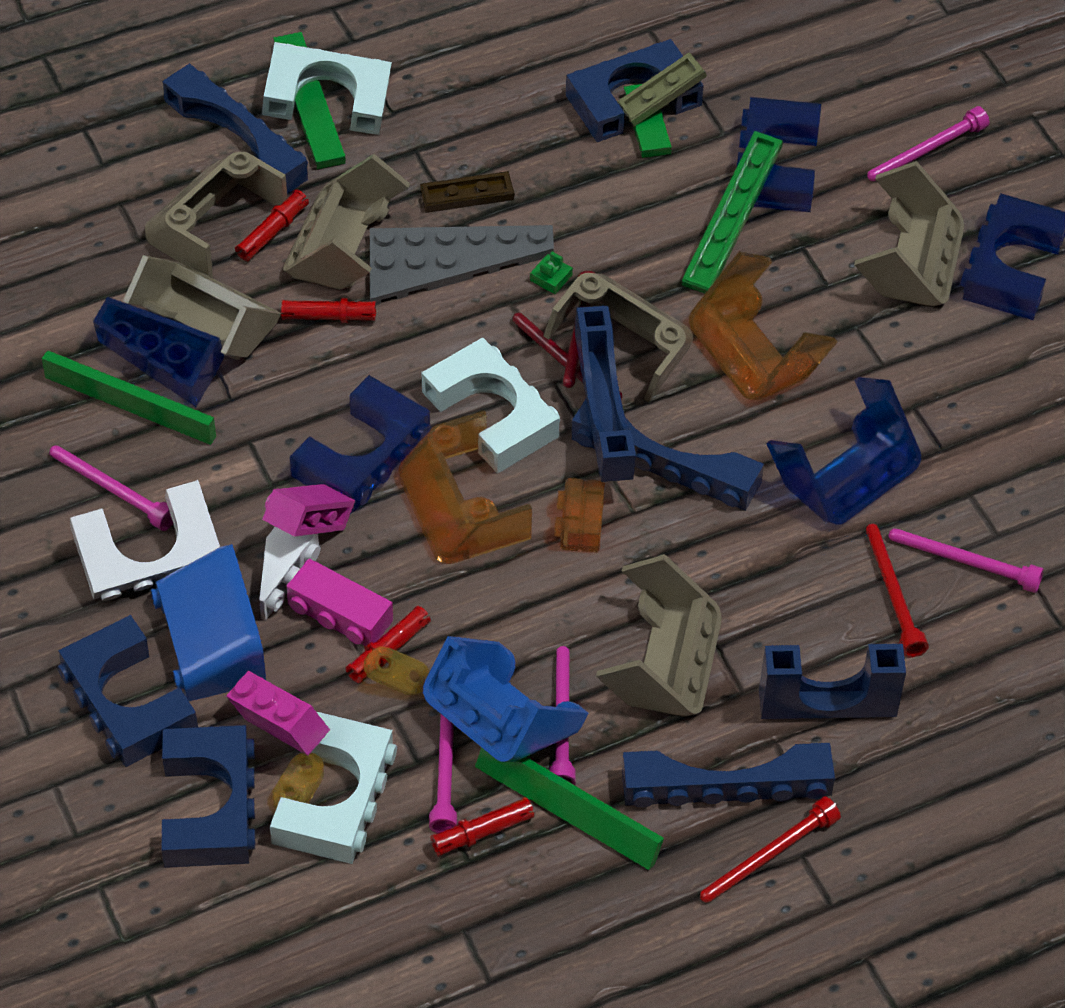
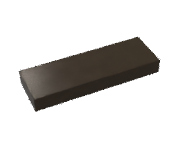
(467, 191)

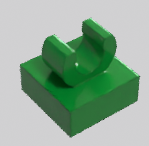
(551, 273)

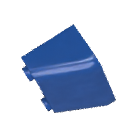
(210, 624)
(475, 694)

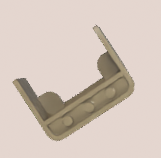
(338, 221)
(172, 225)
(929, 240)
(202, 303)
(631, 312)
(679, 646)

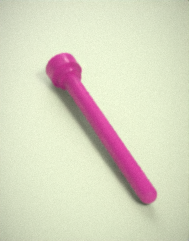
(974, 120)
(156, 512)
(1026, 576)
(562, 765)
(443, 813)

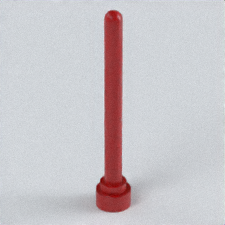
(912, 638)
(822, 814)

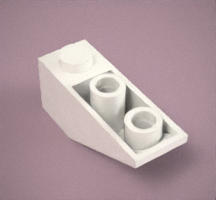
(282, 561)

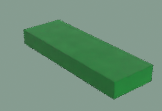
(651, 132)

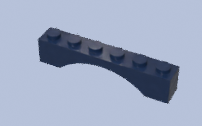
(199, 98)
(608, 423)
(721, 476)
(657, 779)

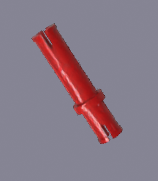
(280, 217)
(329, 310)
(393, 639)
(470, 831)

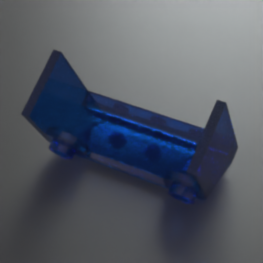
(876, 463)

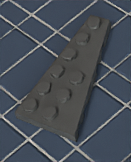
(443, 256)

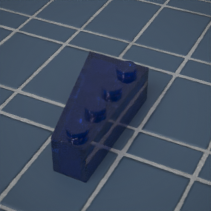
(160, 347)

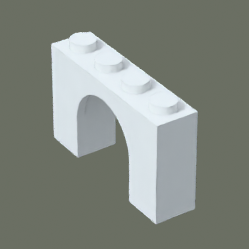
(112, 572)

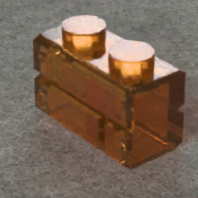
(581, 515)

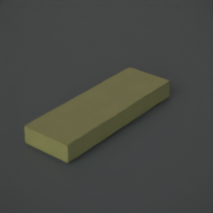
(662, 89)

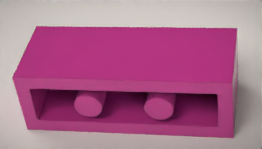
(308, 509)
(339, 603)
(278, 712)

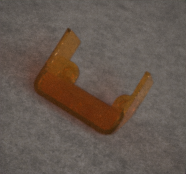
(738, 345)
(451, 525)

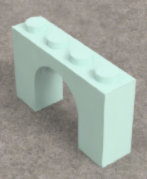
(296, 66)
(483, 370)
(339, 829)

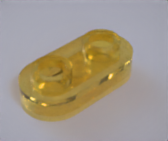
(398, 671)
(298, 780)

